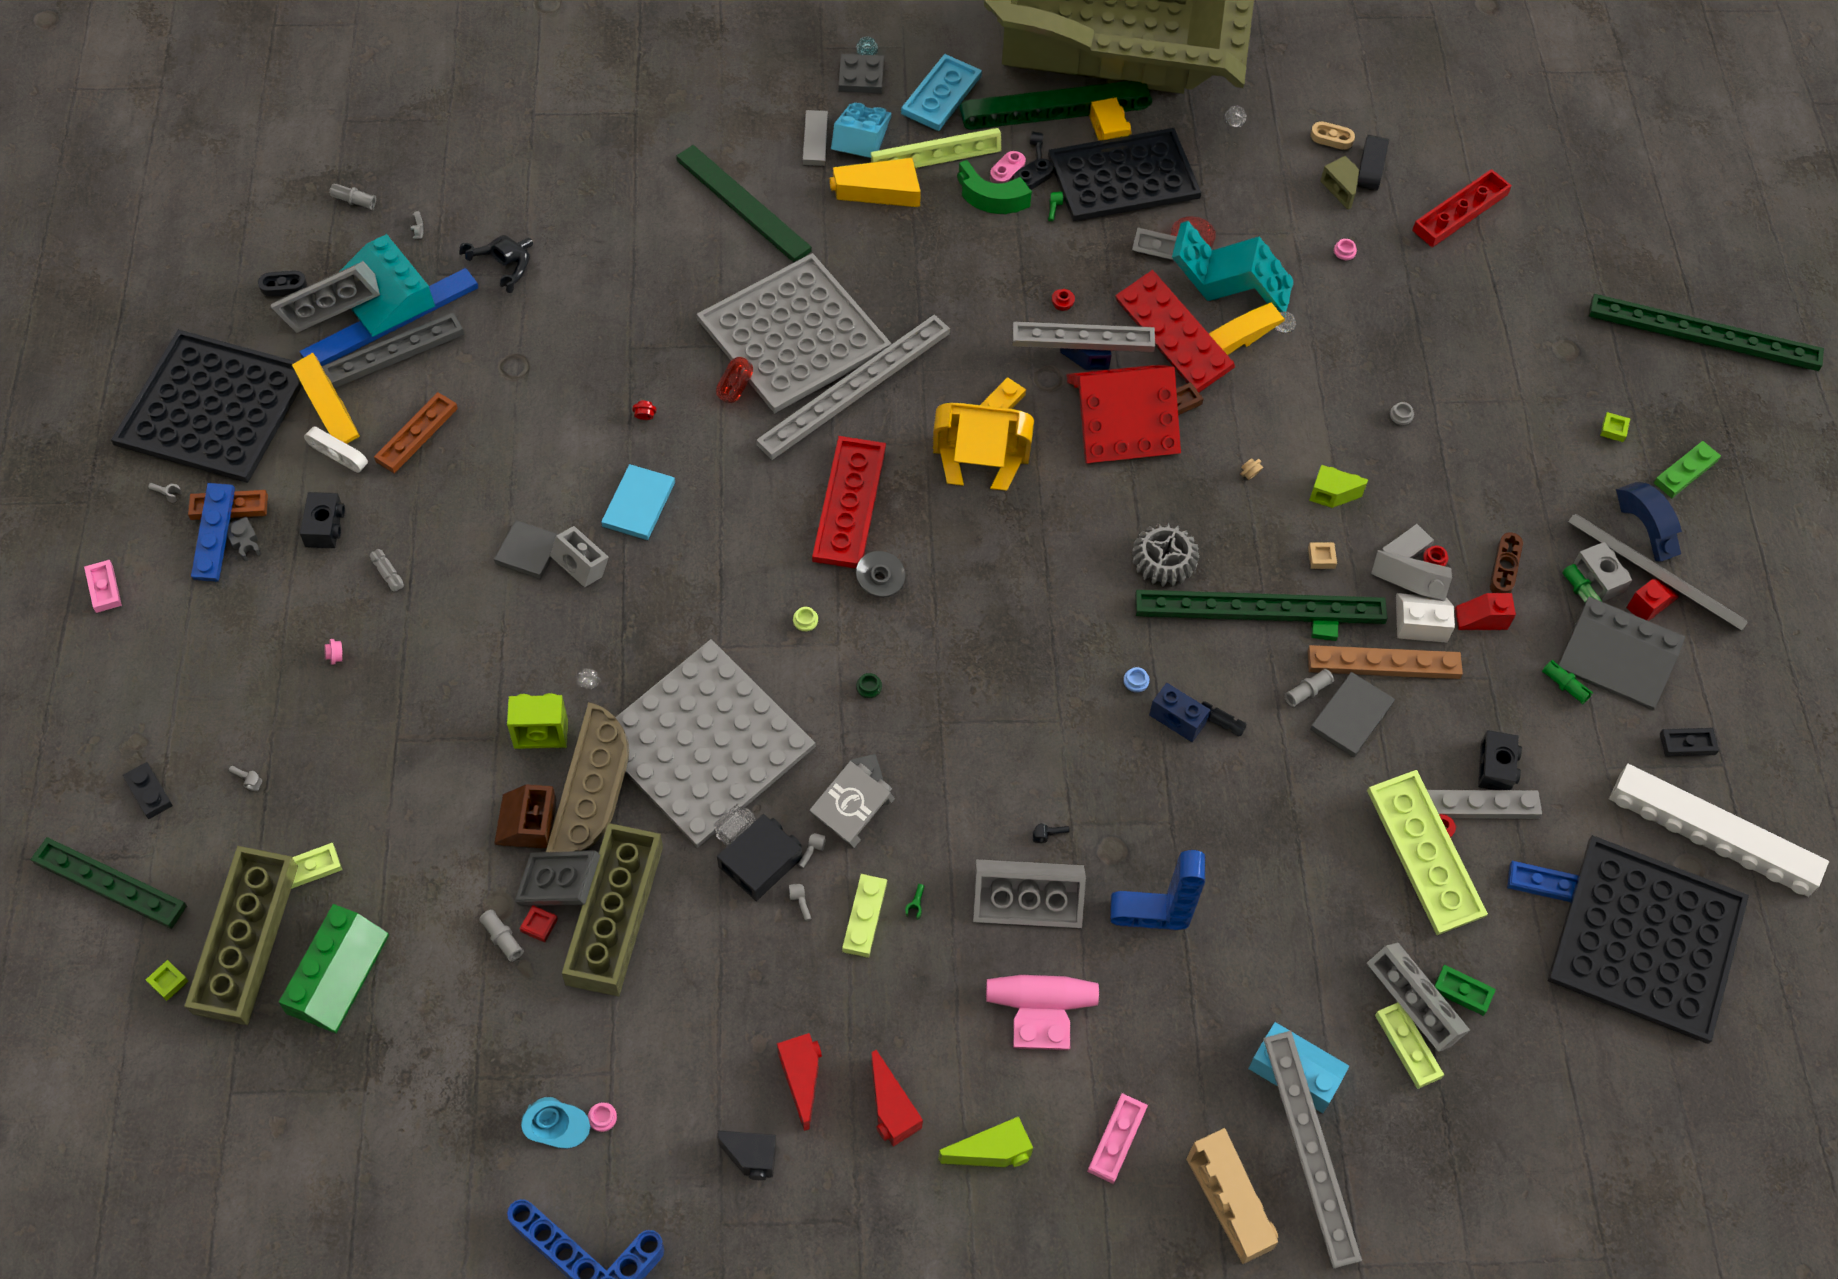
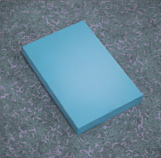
(638, 502)

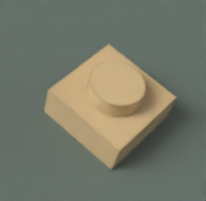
(1322, 555)

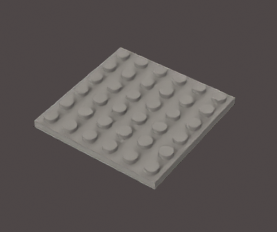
(794, 331)
(708, 741)

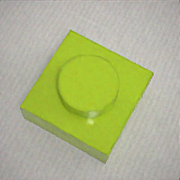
(1615, 427)
(167, 980)

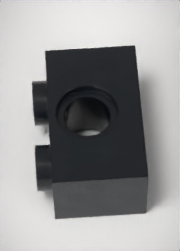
(320, 507)
(1497, 747)

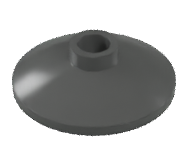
(884, 565)

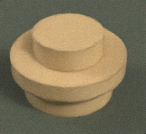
(1251, 468)

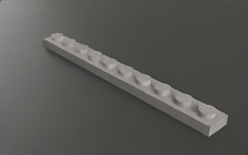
(852, 387)

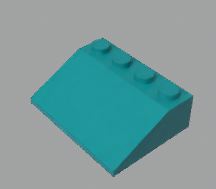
(399, 284)

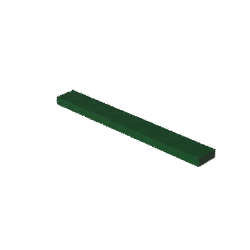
(744, 204)

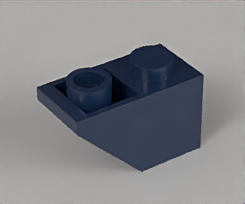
(1088, 358)

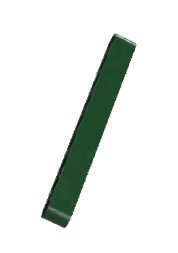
(1050, 104)

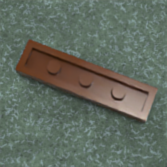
(415, 432)

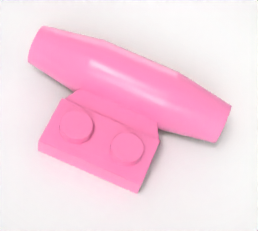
(1042, 1007)

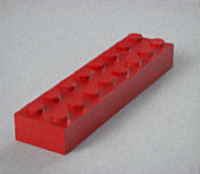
(1461, 208)

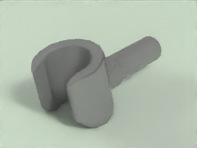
(171, 488)
(252, 779)
(817, 842)
(797, 892)

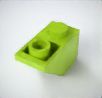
(1336, 487)

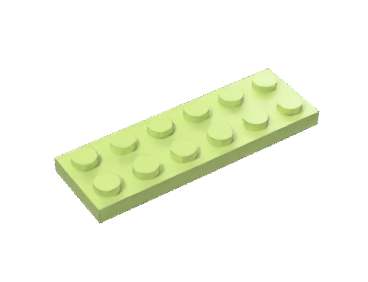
(1427, 852)

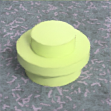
(805, 619)

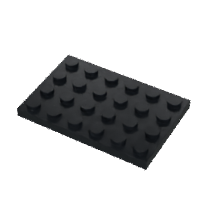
(1124, 174)

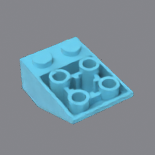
(860, 129)

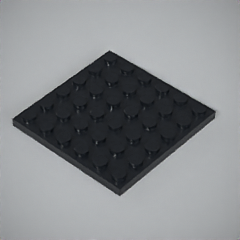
(210, 406)
(1649, 939)

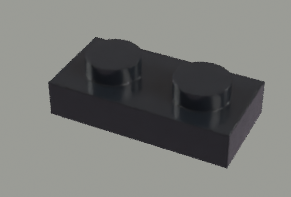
(1689, 742)
(147, 790)

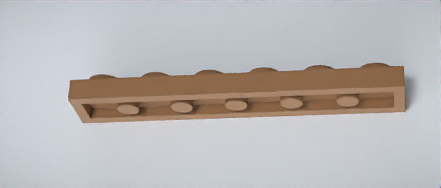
(1385, 662)

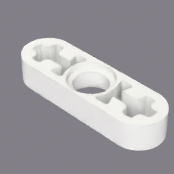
(336, 449)

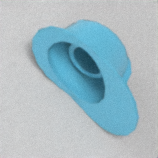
(555, 1123)

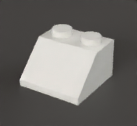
(1424, 618)

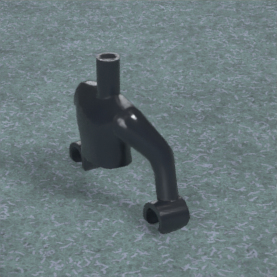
(505, 252)

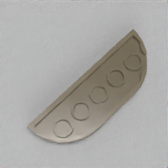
(591, 783)

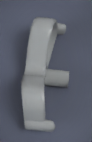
(418, 229)

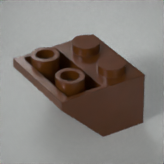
(526, 817)

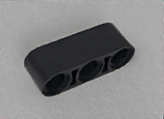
(1372, 162)

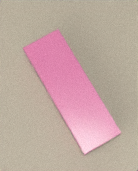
(1117, 1138)

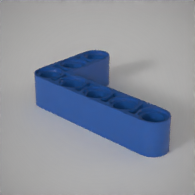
(1164, 910)
(580, 1259)

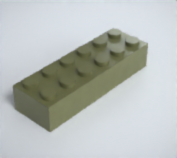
(613, 910)
(241, 935)

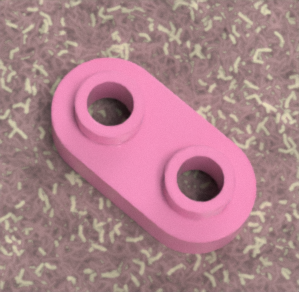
(1009, 165)

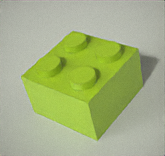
(537, 721)

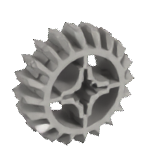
(1155, 543)

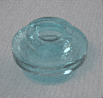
(867, 46)

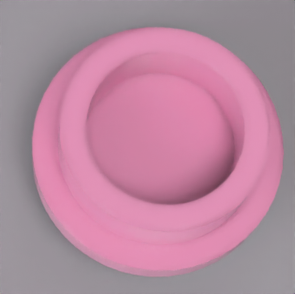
(1345, 249)
(333, 651)
(602, 1117)

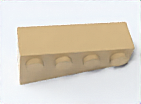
(1232, 1195)

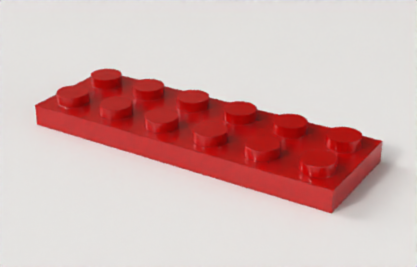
(1176, 331)
(849, 502)

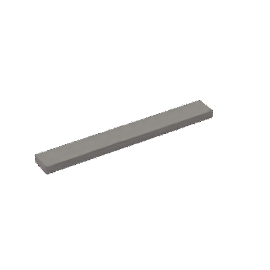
(1659, 571)
(1312, 1150)

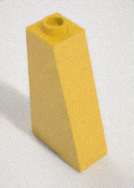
(878, 182)

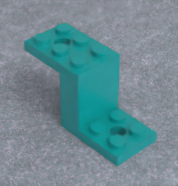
(1232, 268)

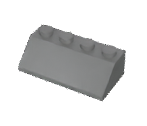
(327, 297)
(1029, 893)

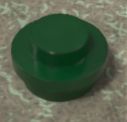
(869, 685)

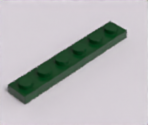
(109, 883)

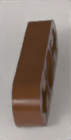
(1513, 557)

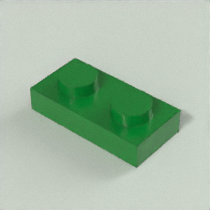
(1464, 990)

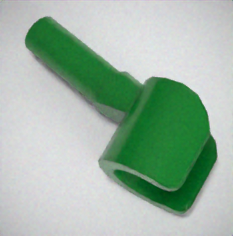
(1056, 198)
(916, 902)

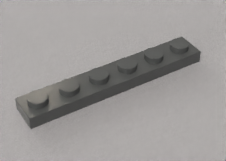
(393, 350)

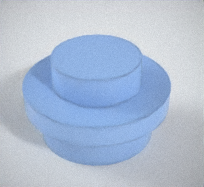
(1136, 679)

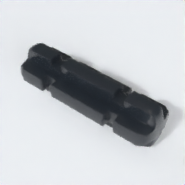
(1225, 720)

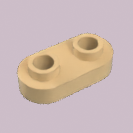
(1332, 135)

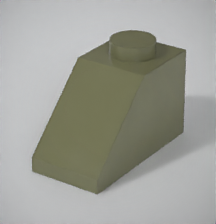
(1341, 180)

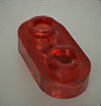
(734, 379)

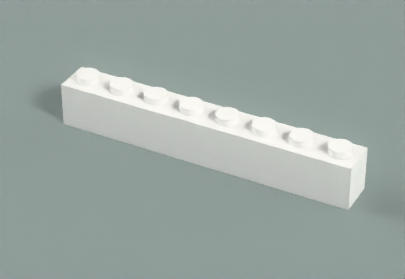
(1719, 830)

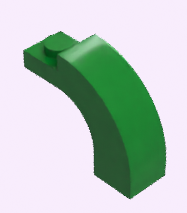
(993, 197)

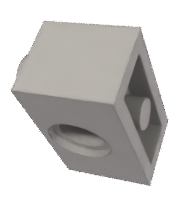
(579, 556)
(1603, 570)

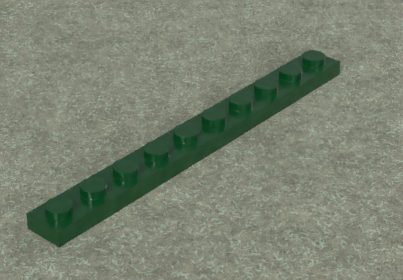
(1706, 332)
(1260, 606)

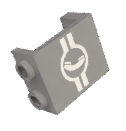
(851, 802)

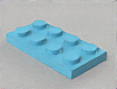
(941, 92)

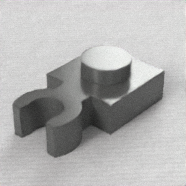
(243, 537)

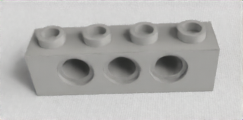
(1418, 996)

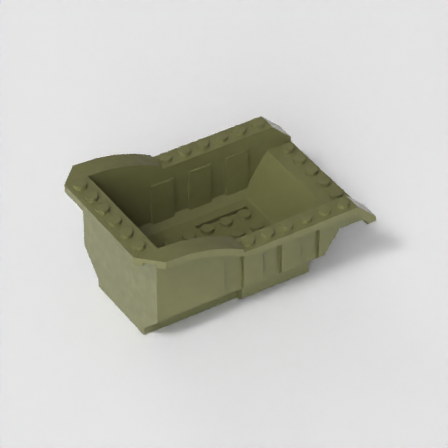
(1142, 41)

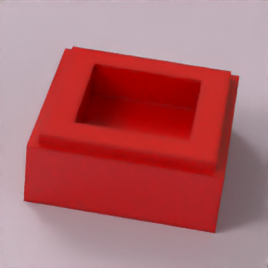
(538, 923)

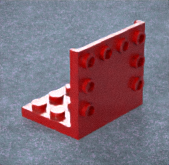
(1128, 412)

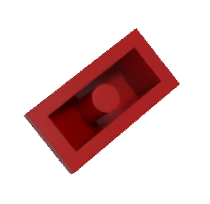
(1651, 599)
(1486, 612)

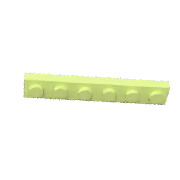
(944, 149)

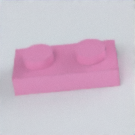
(102, 586)

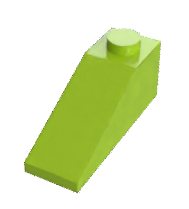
(994, 1147)

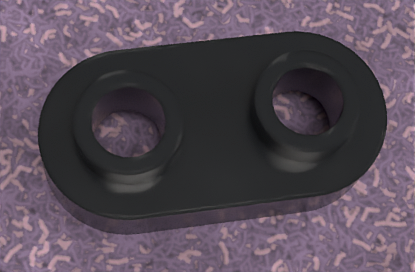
(1035, 172)
(281, 282)

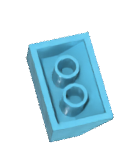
(1320, 1068)

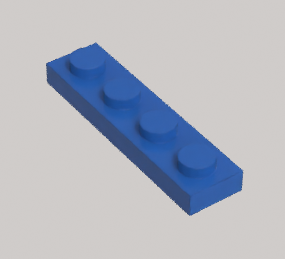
(213, 532)

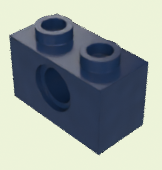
(1179, 712)

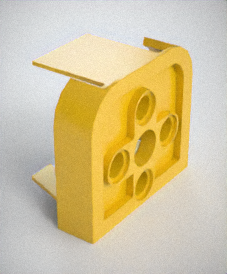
(982, 438)

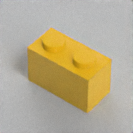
(1109, 119)

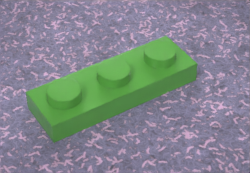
(1687, 469)

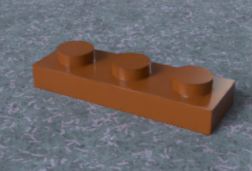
(244, 504)

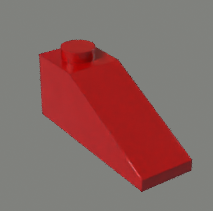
(800, 1065)
(894, 1110)

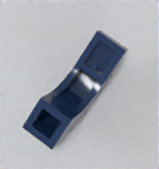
(1656, 515)

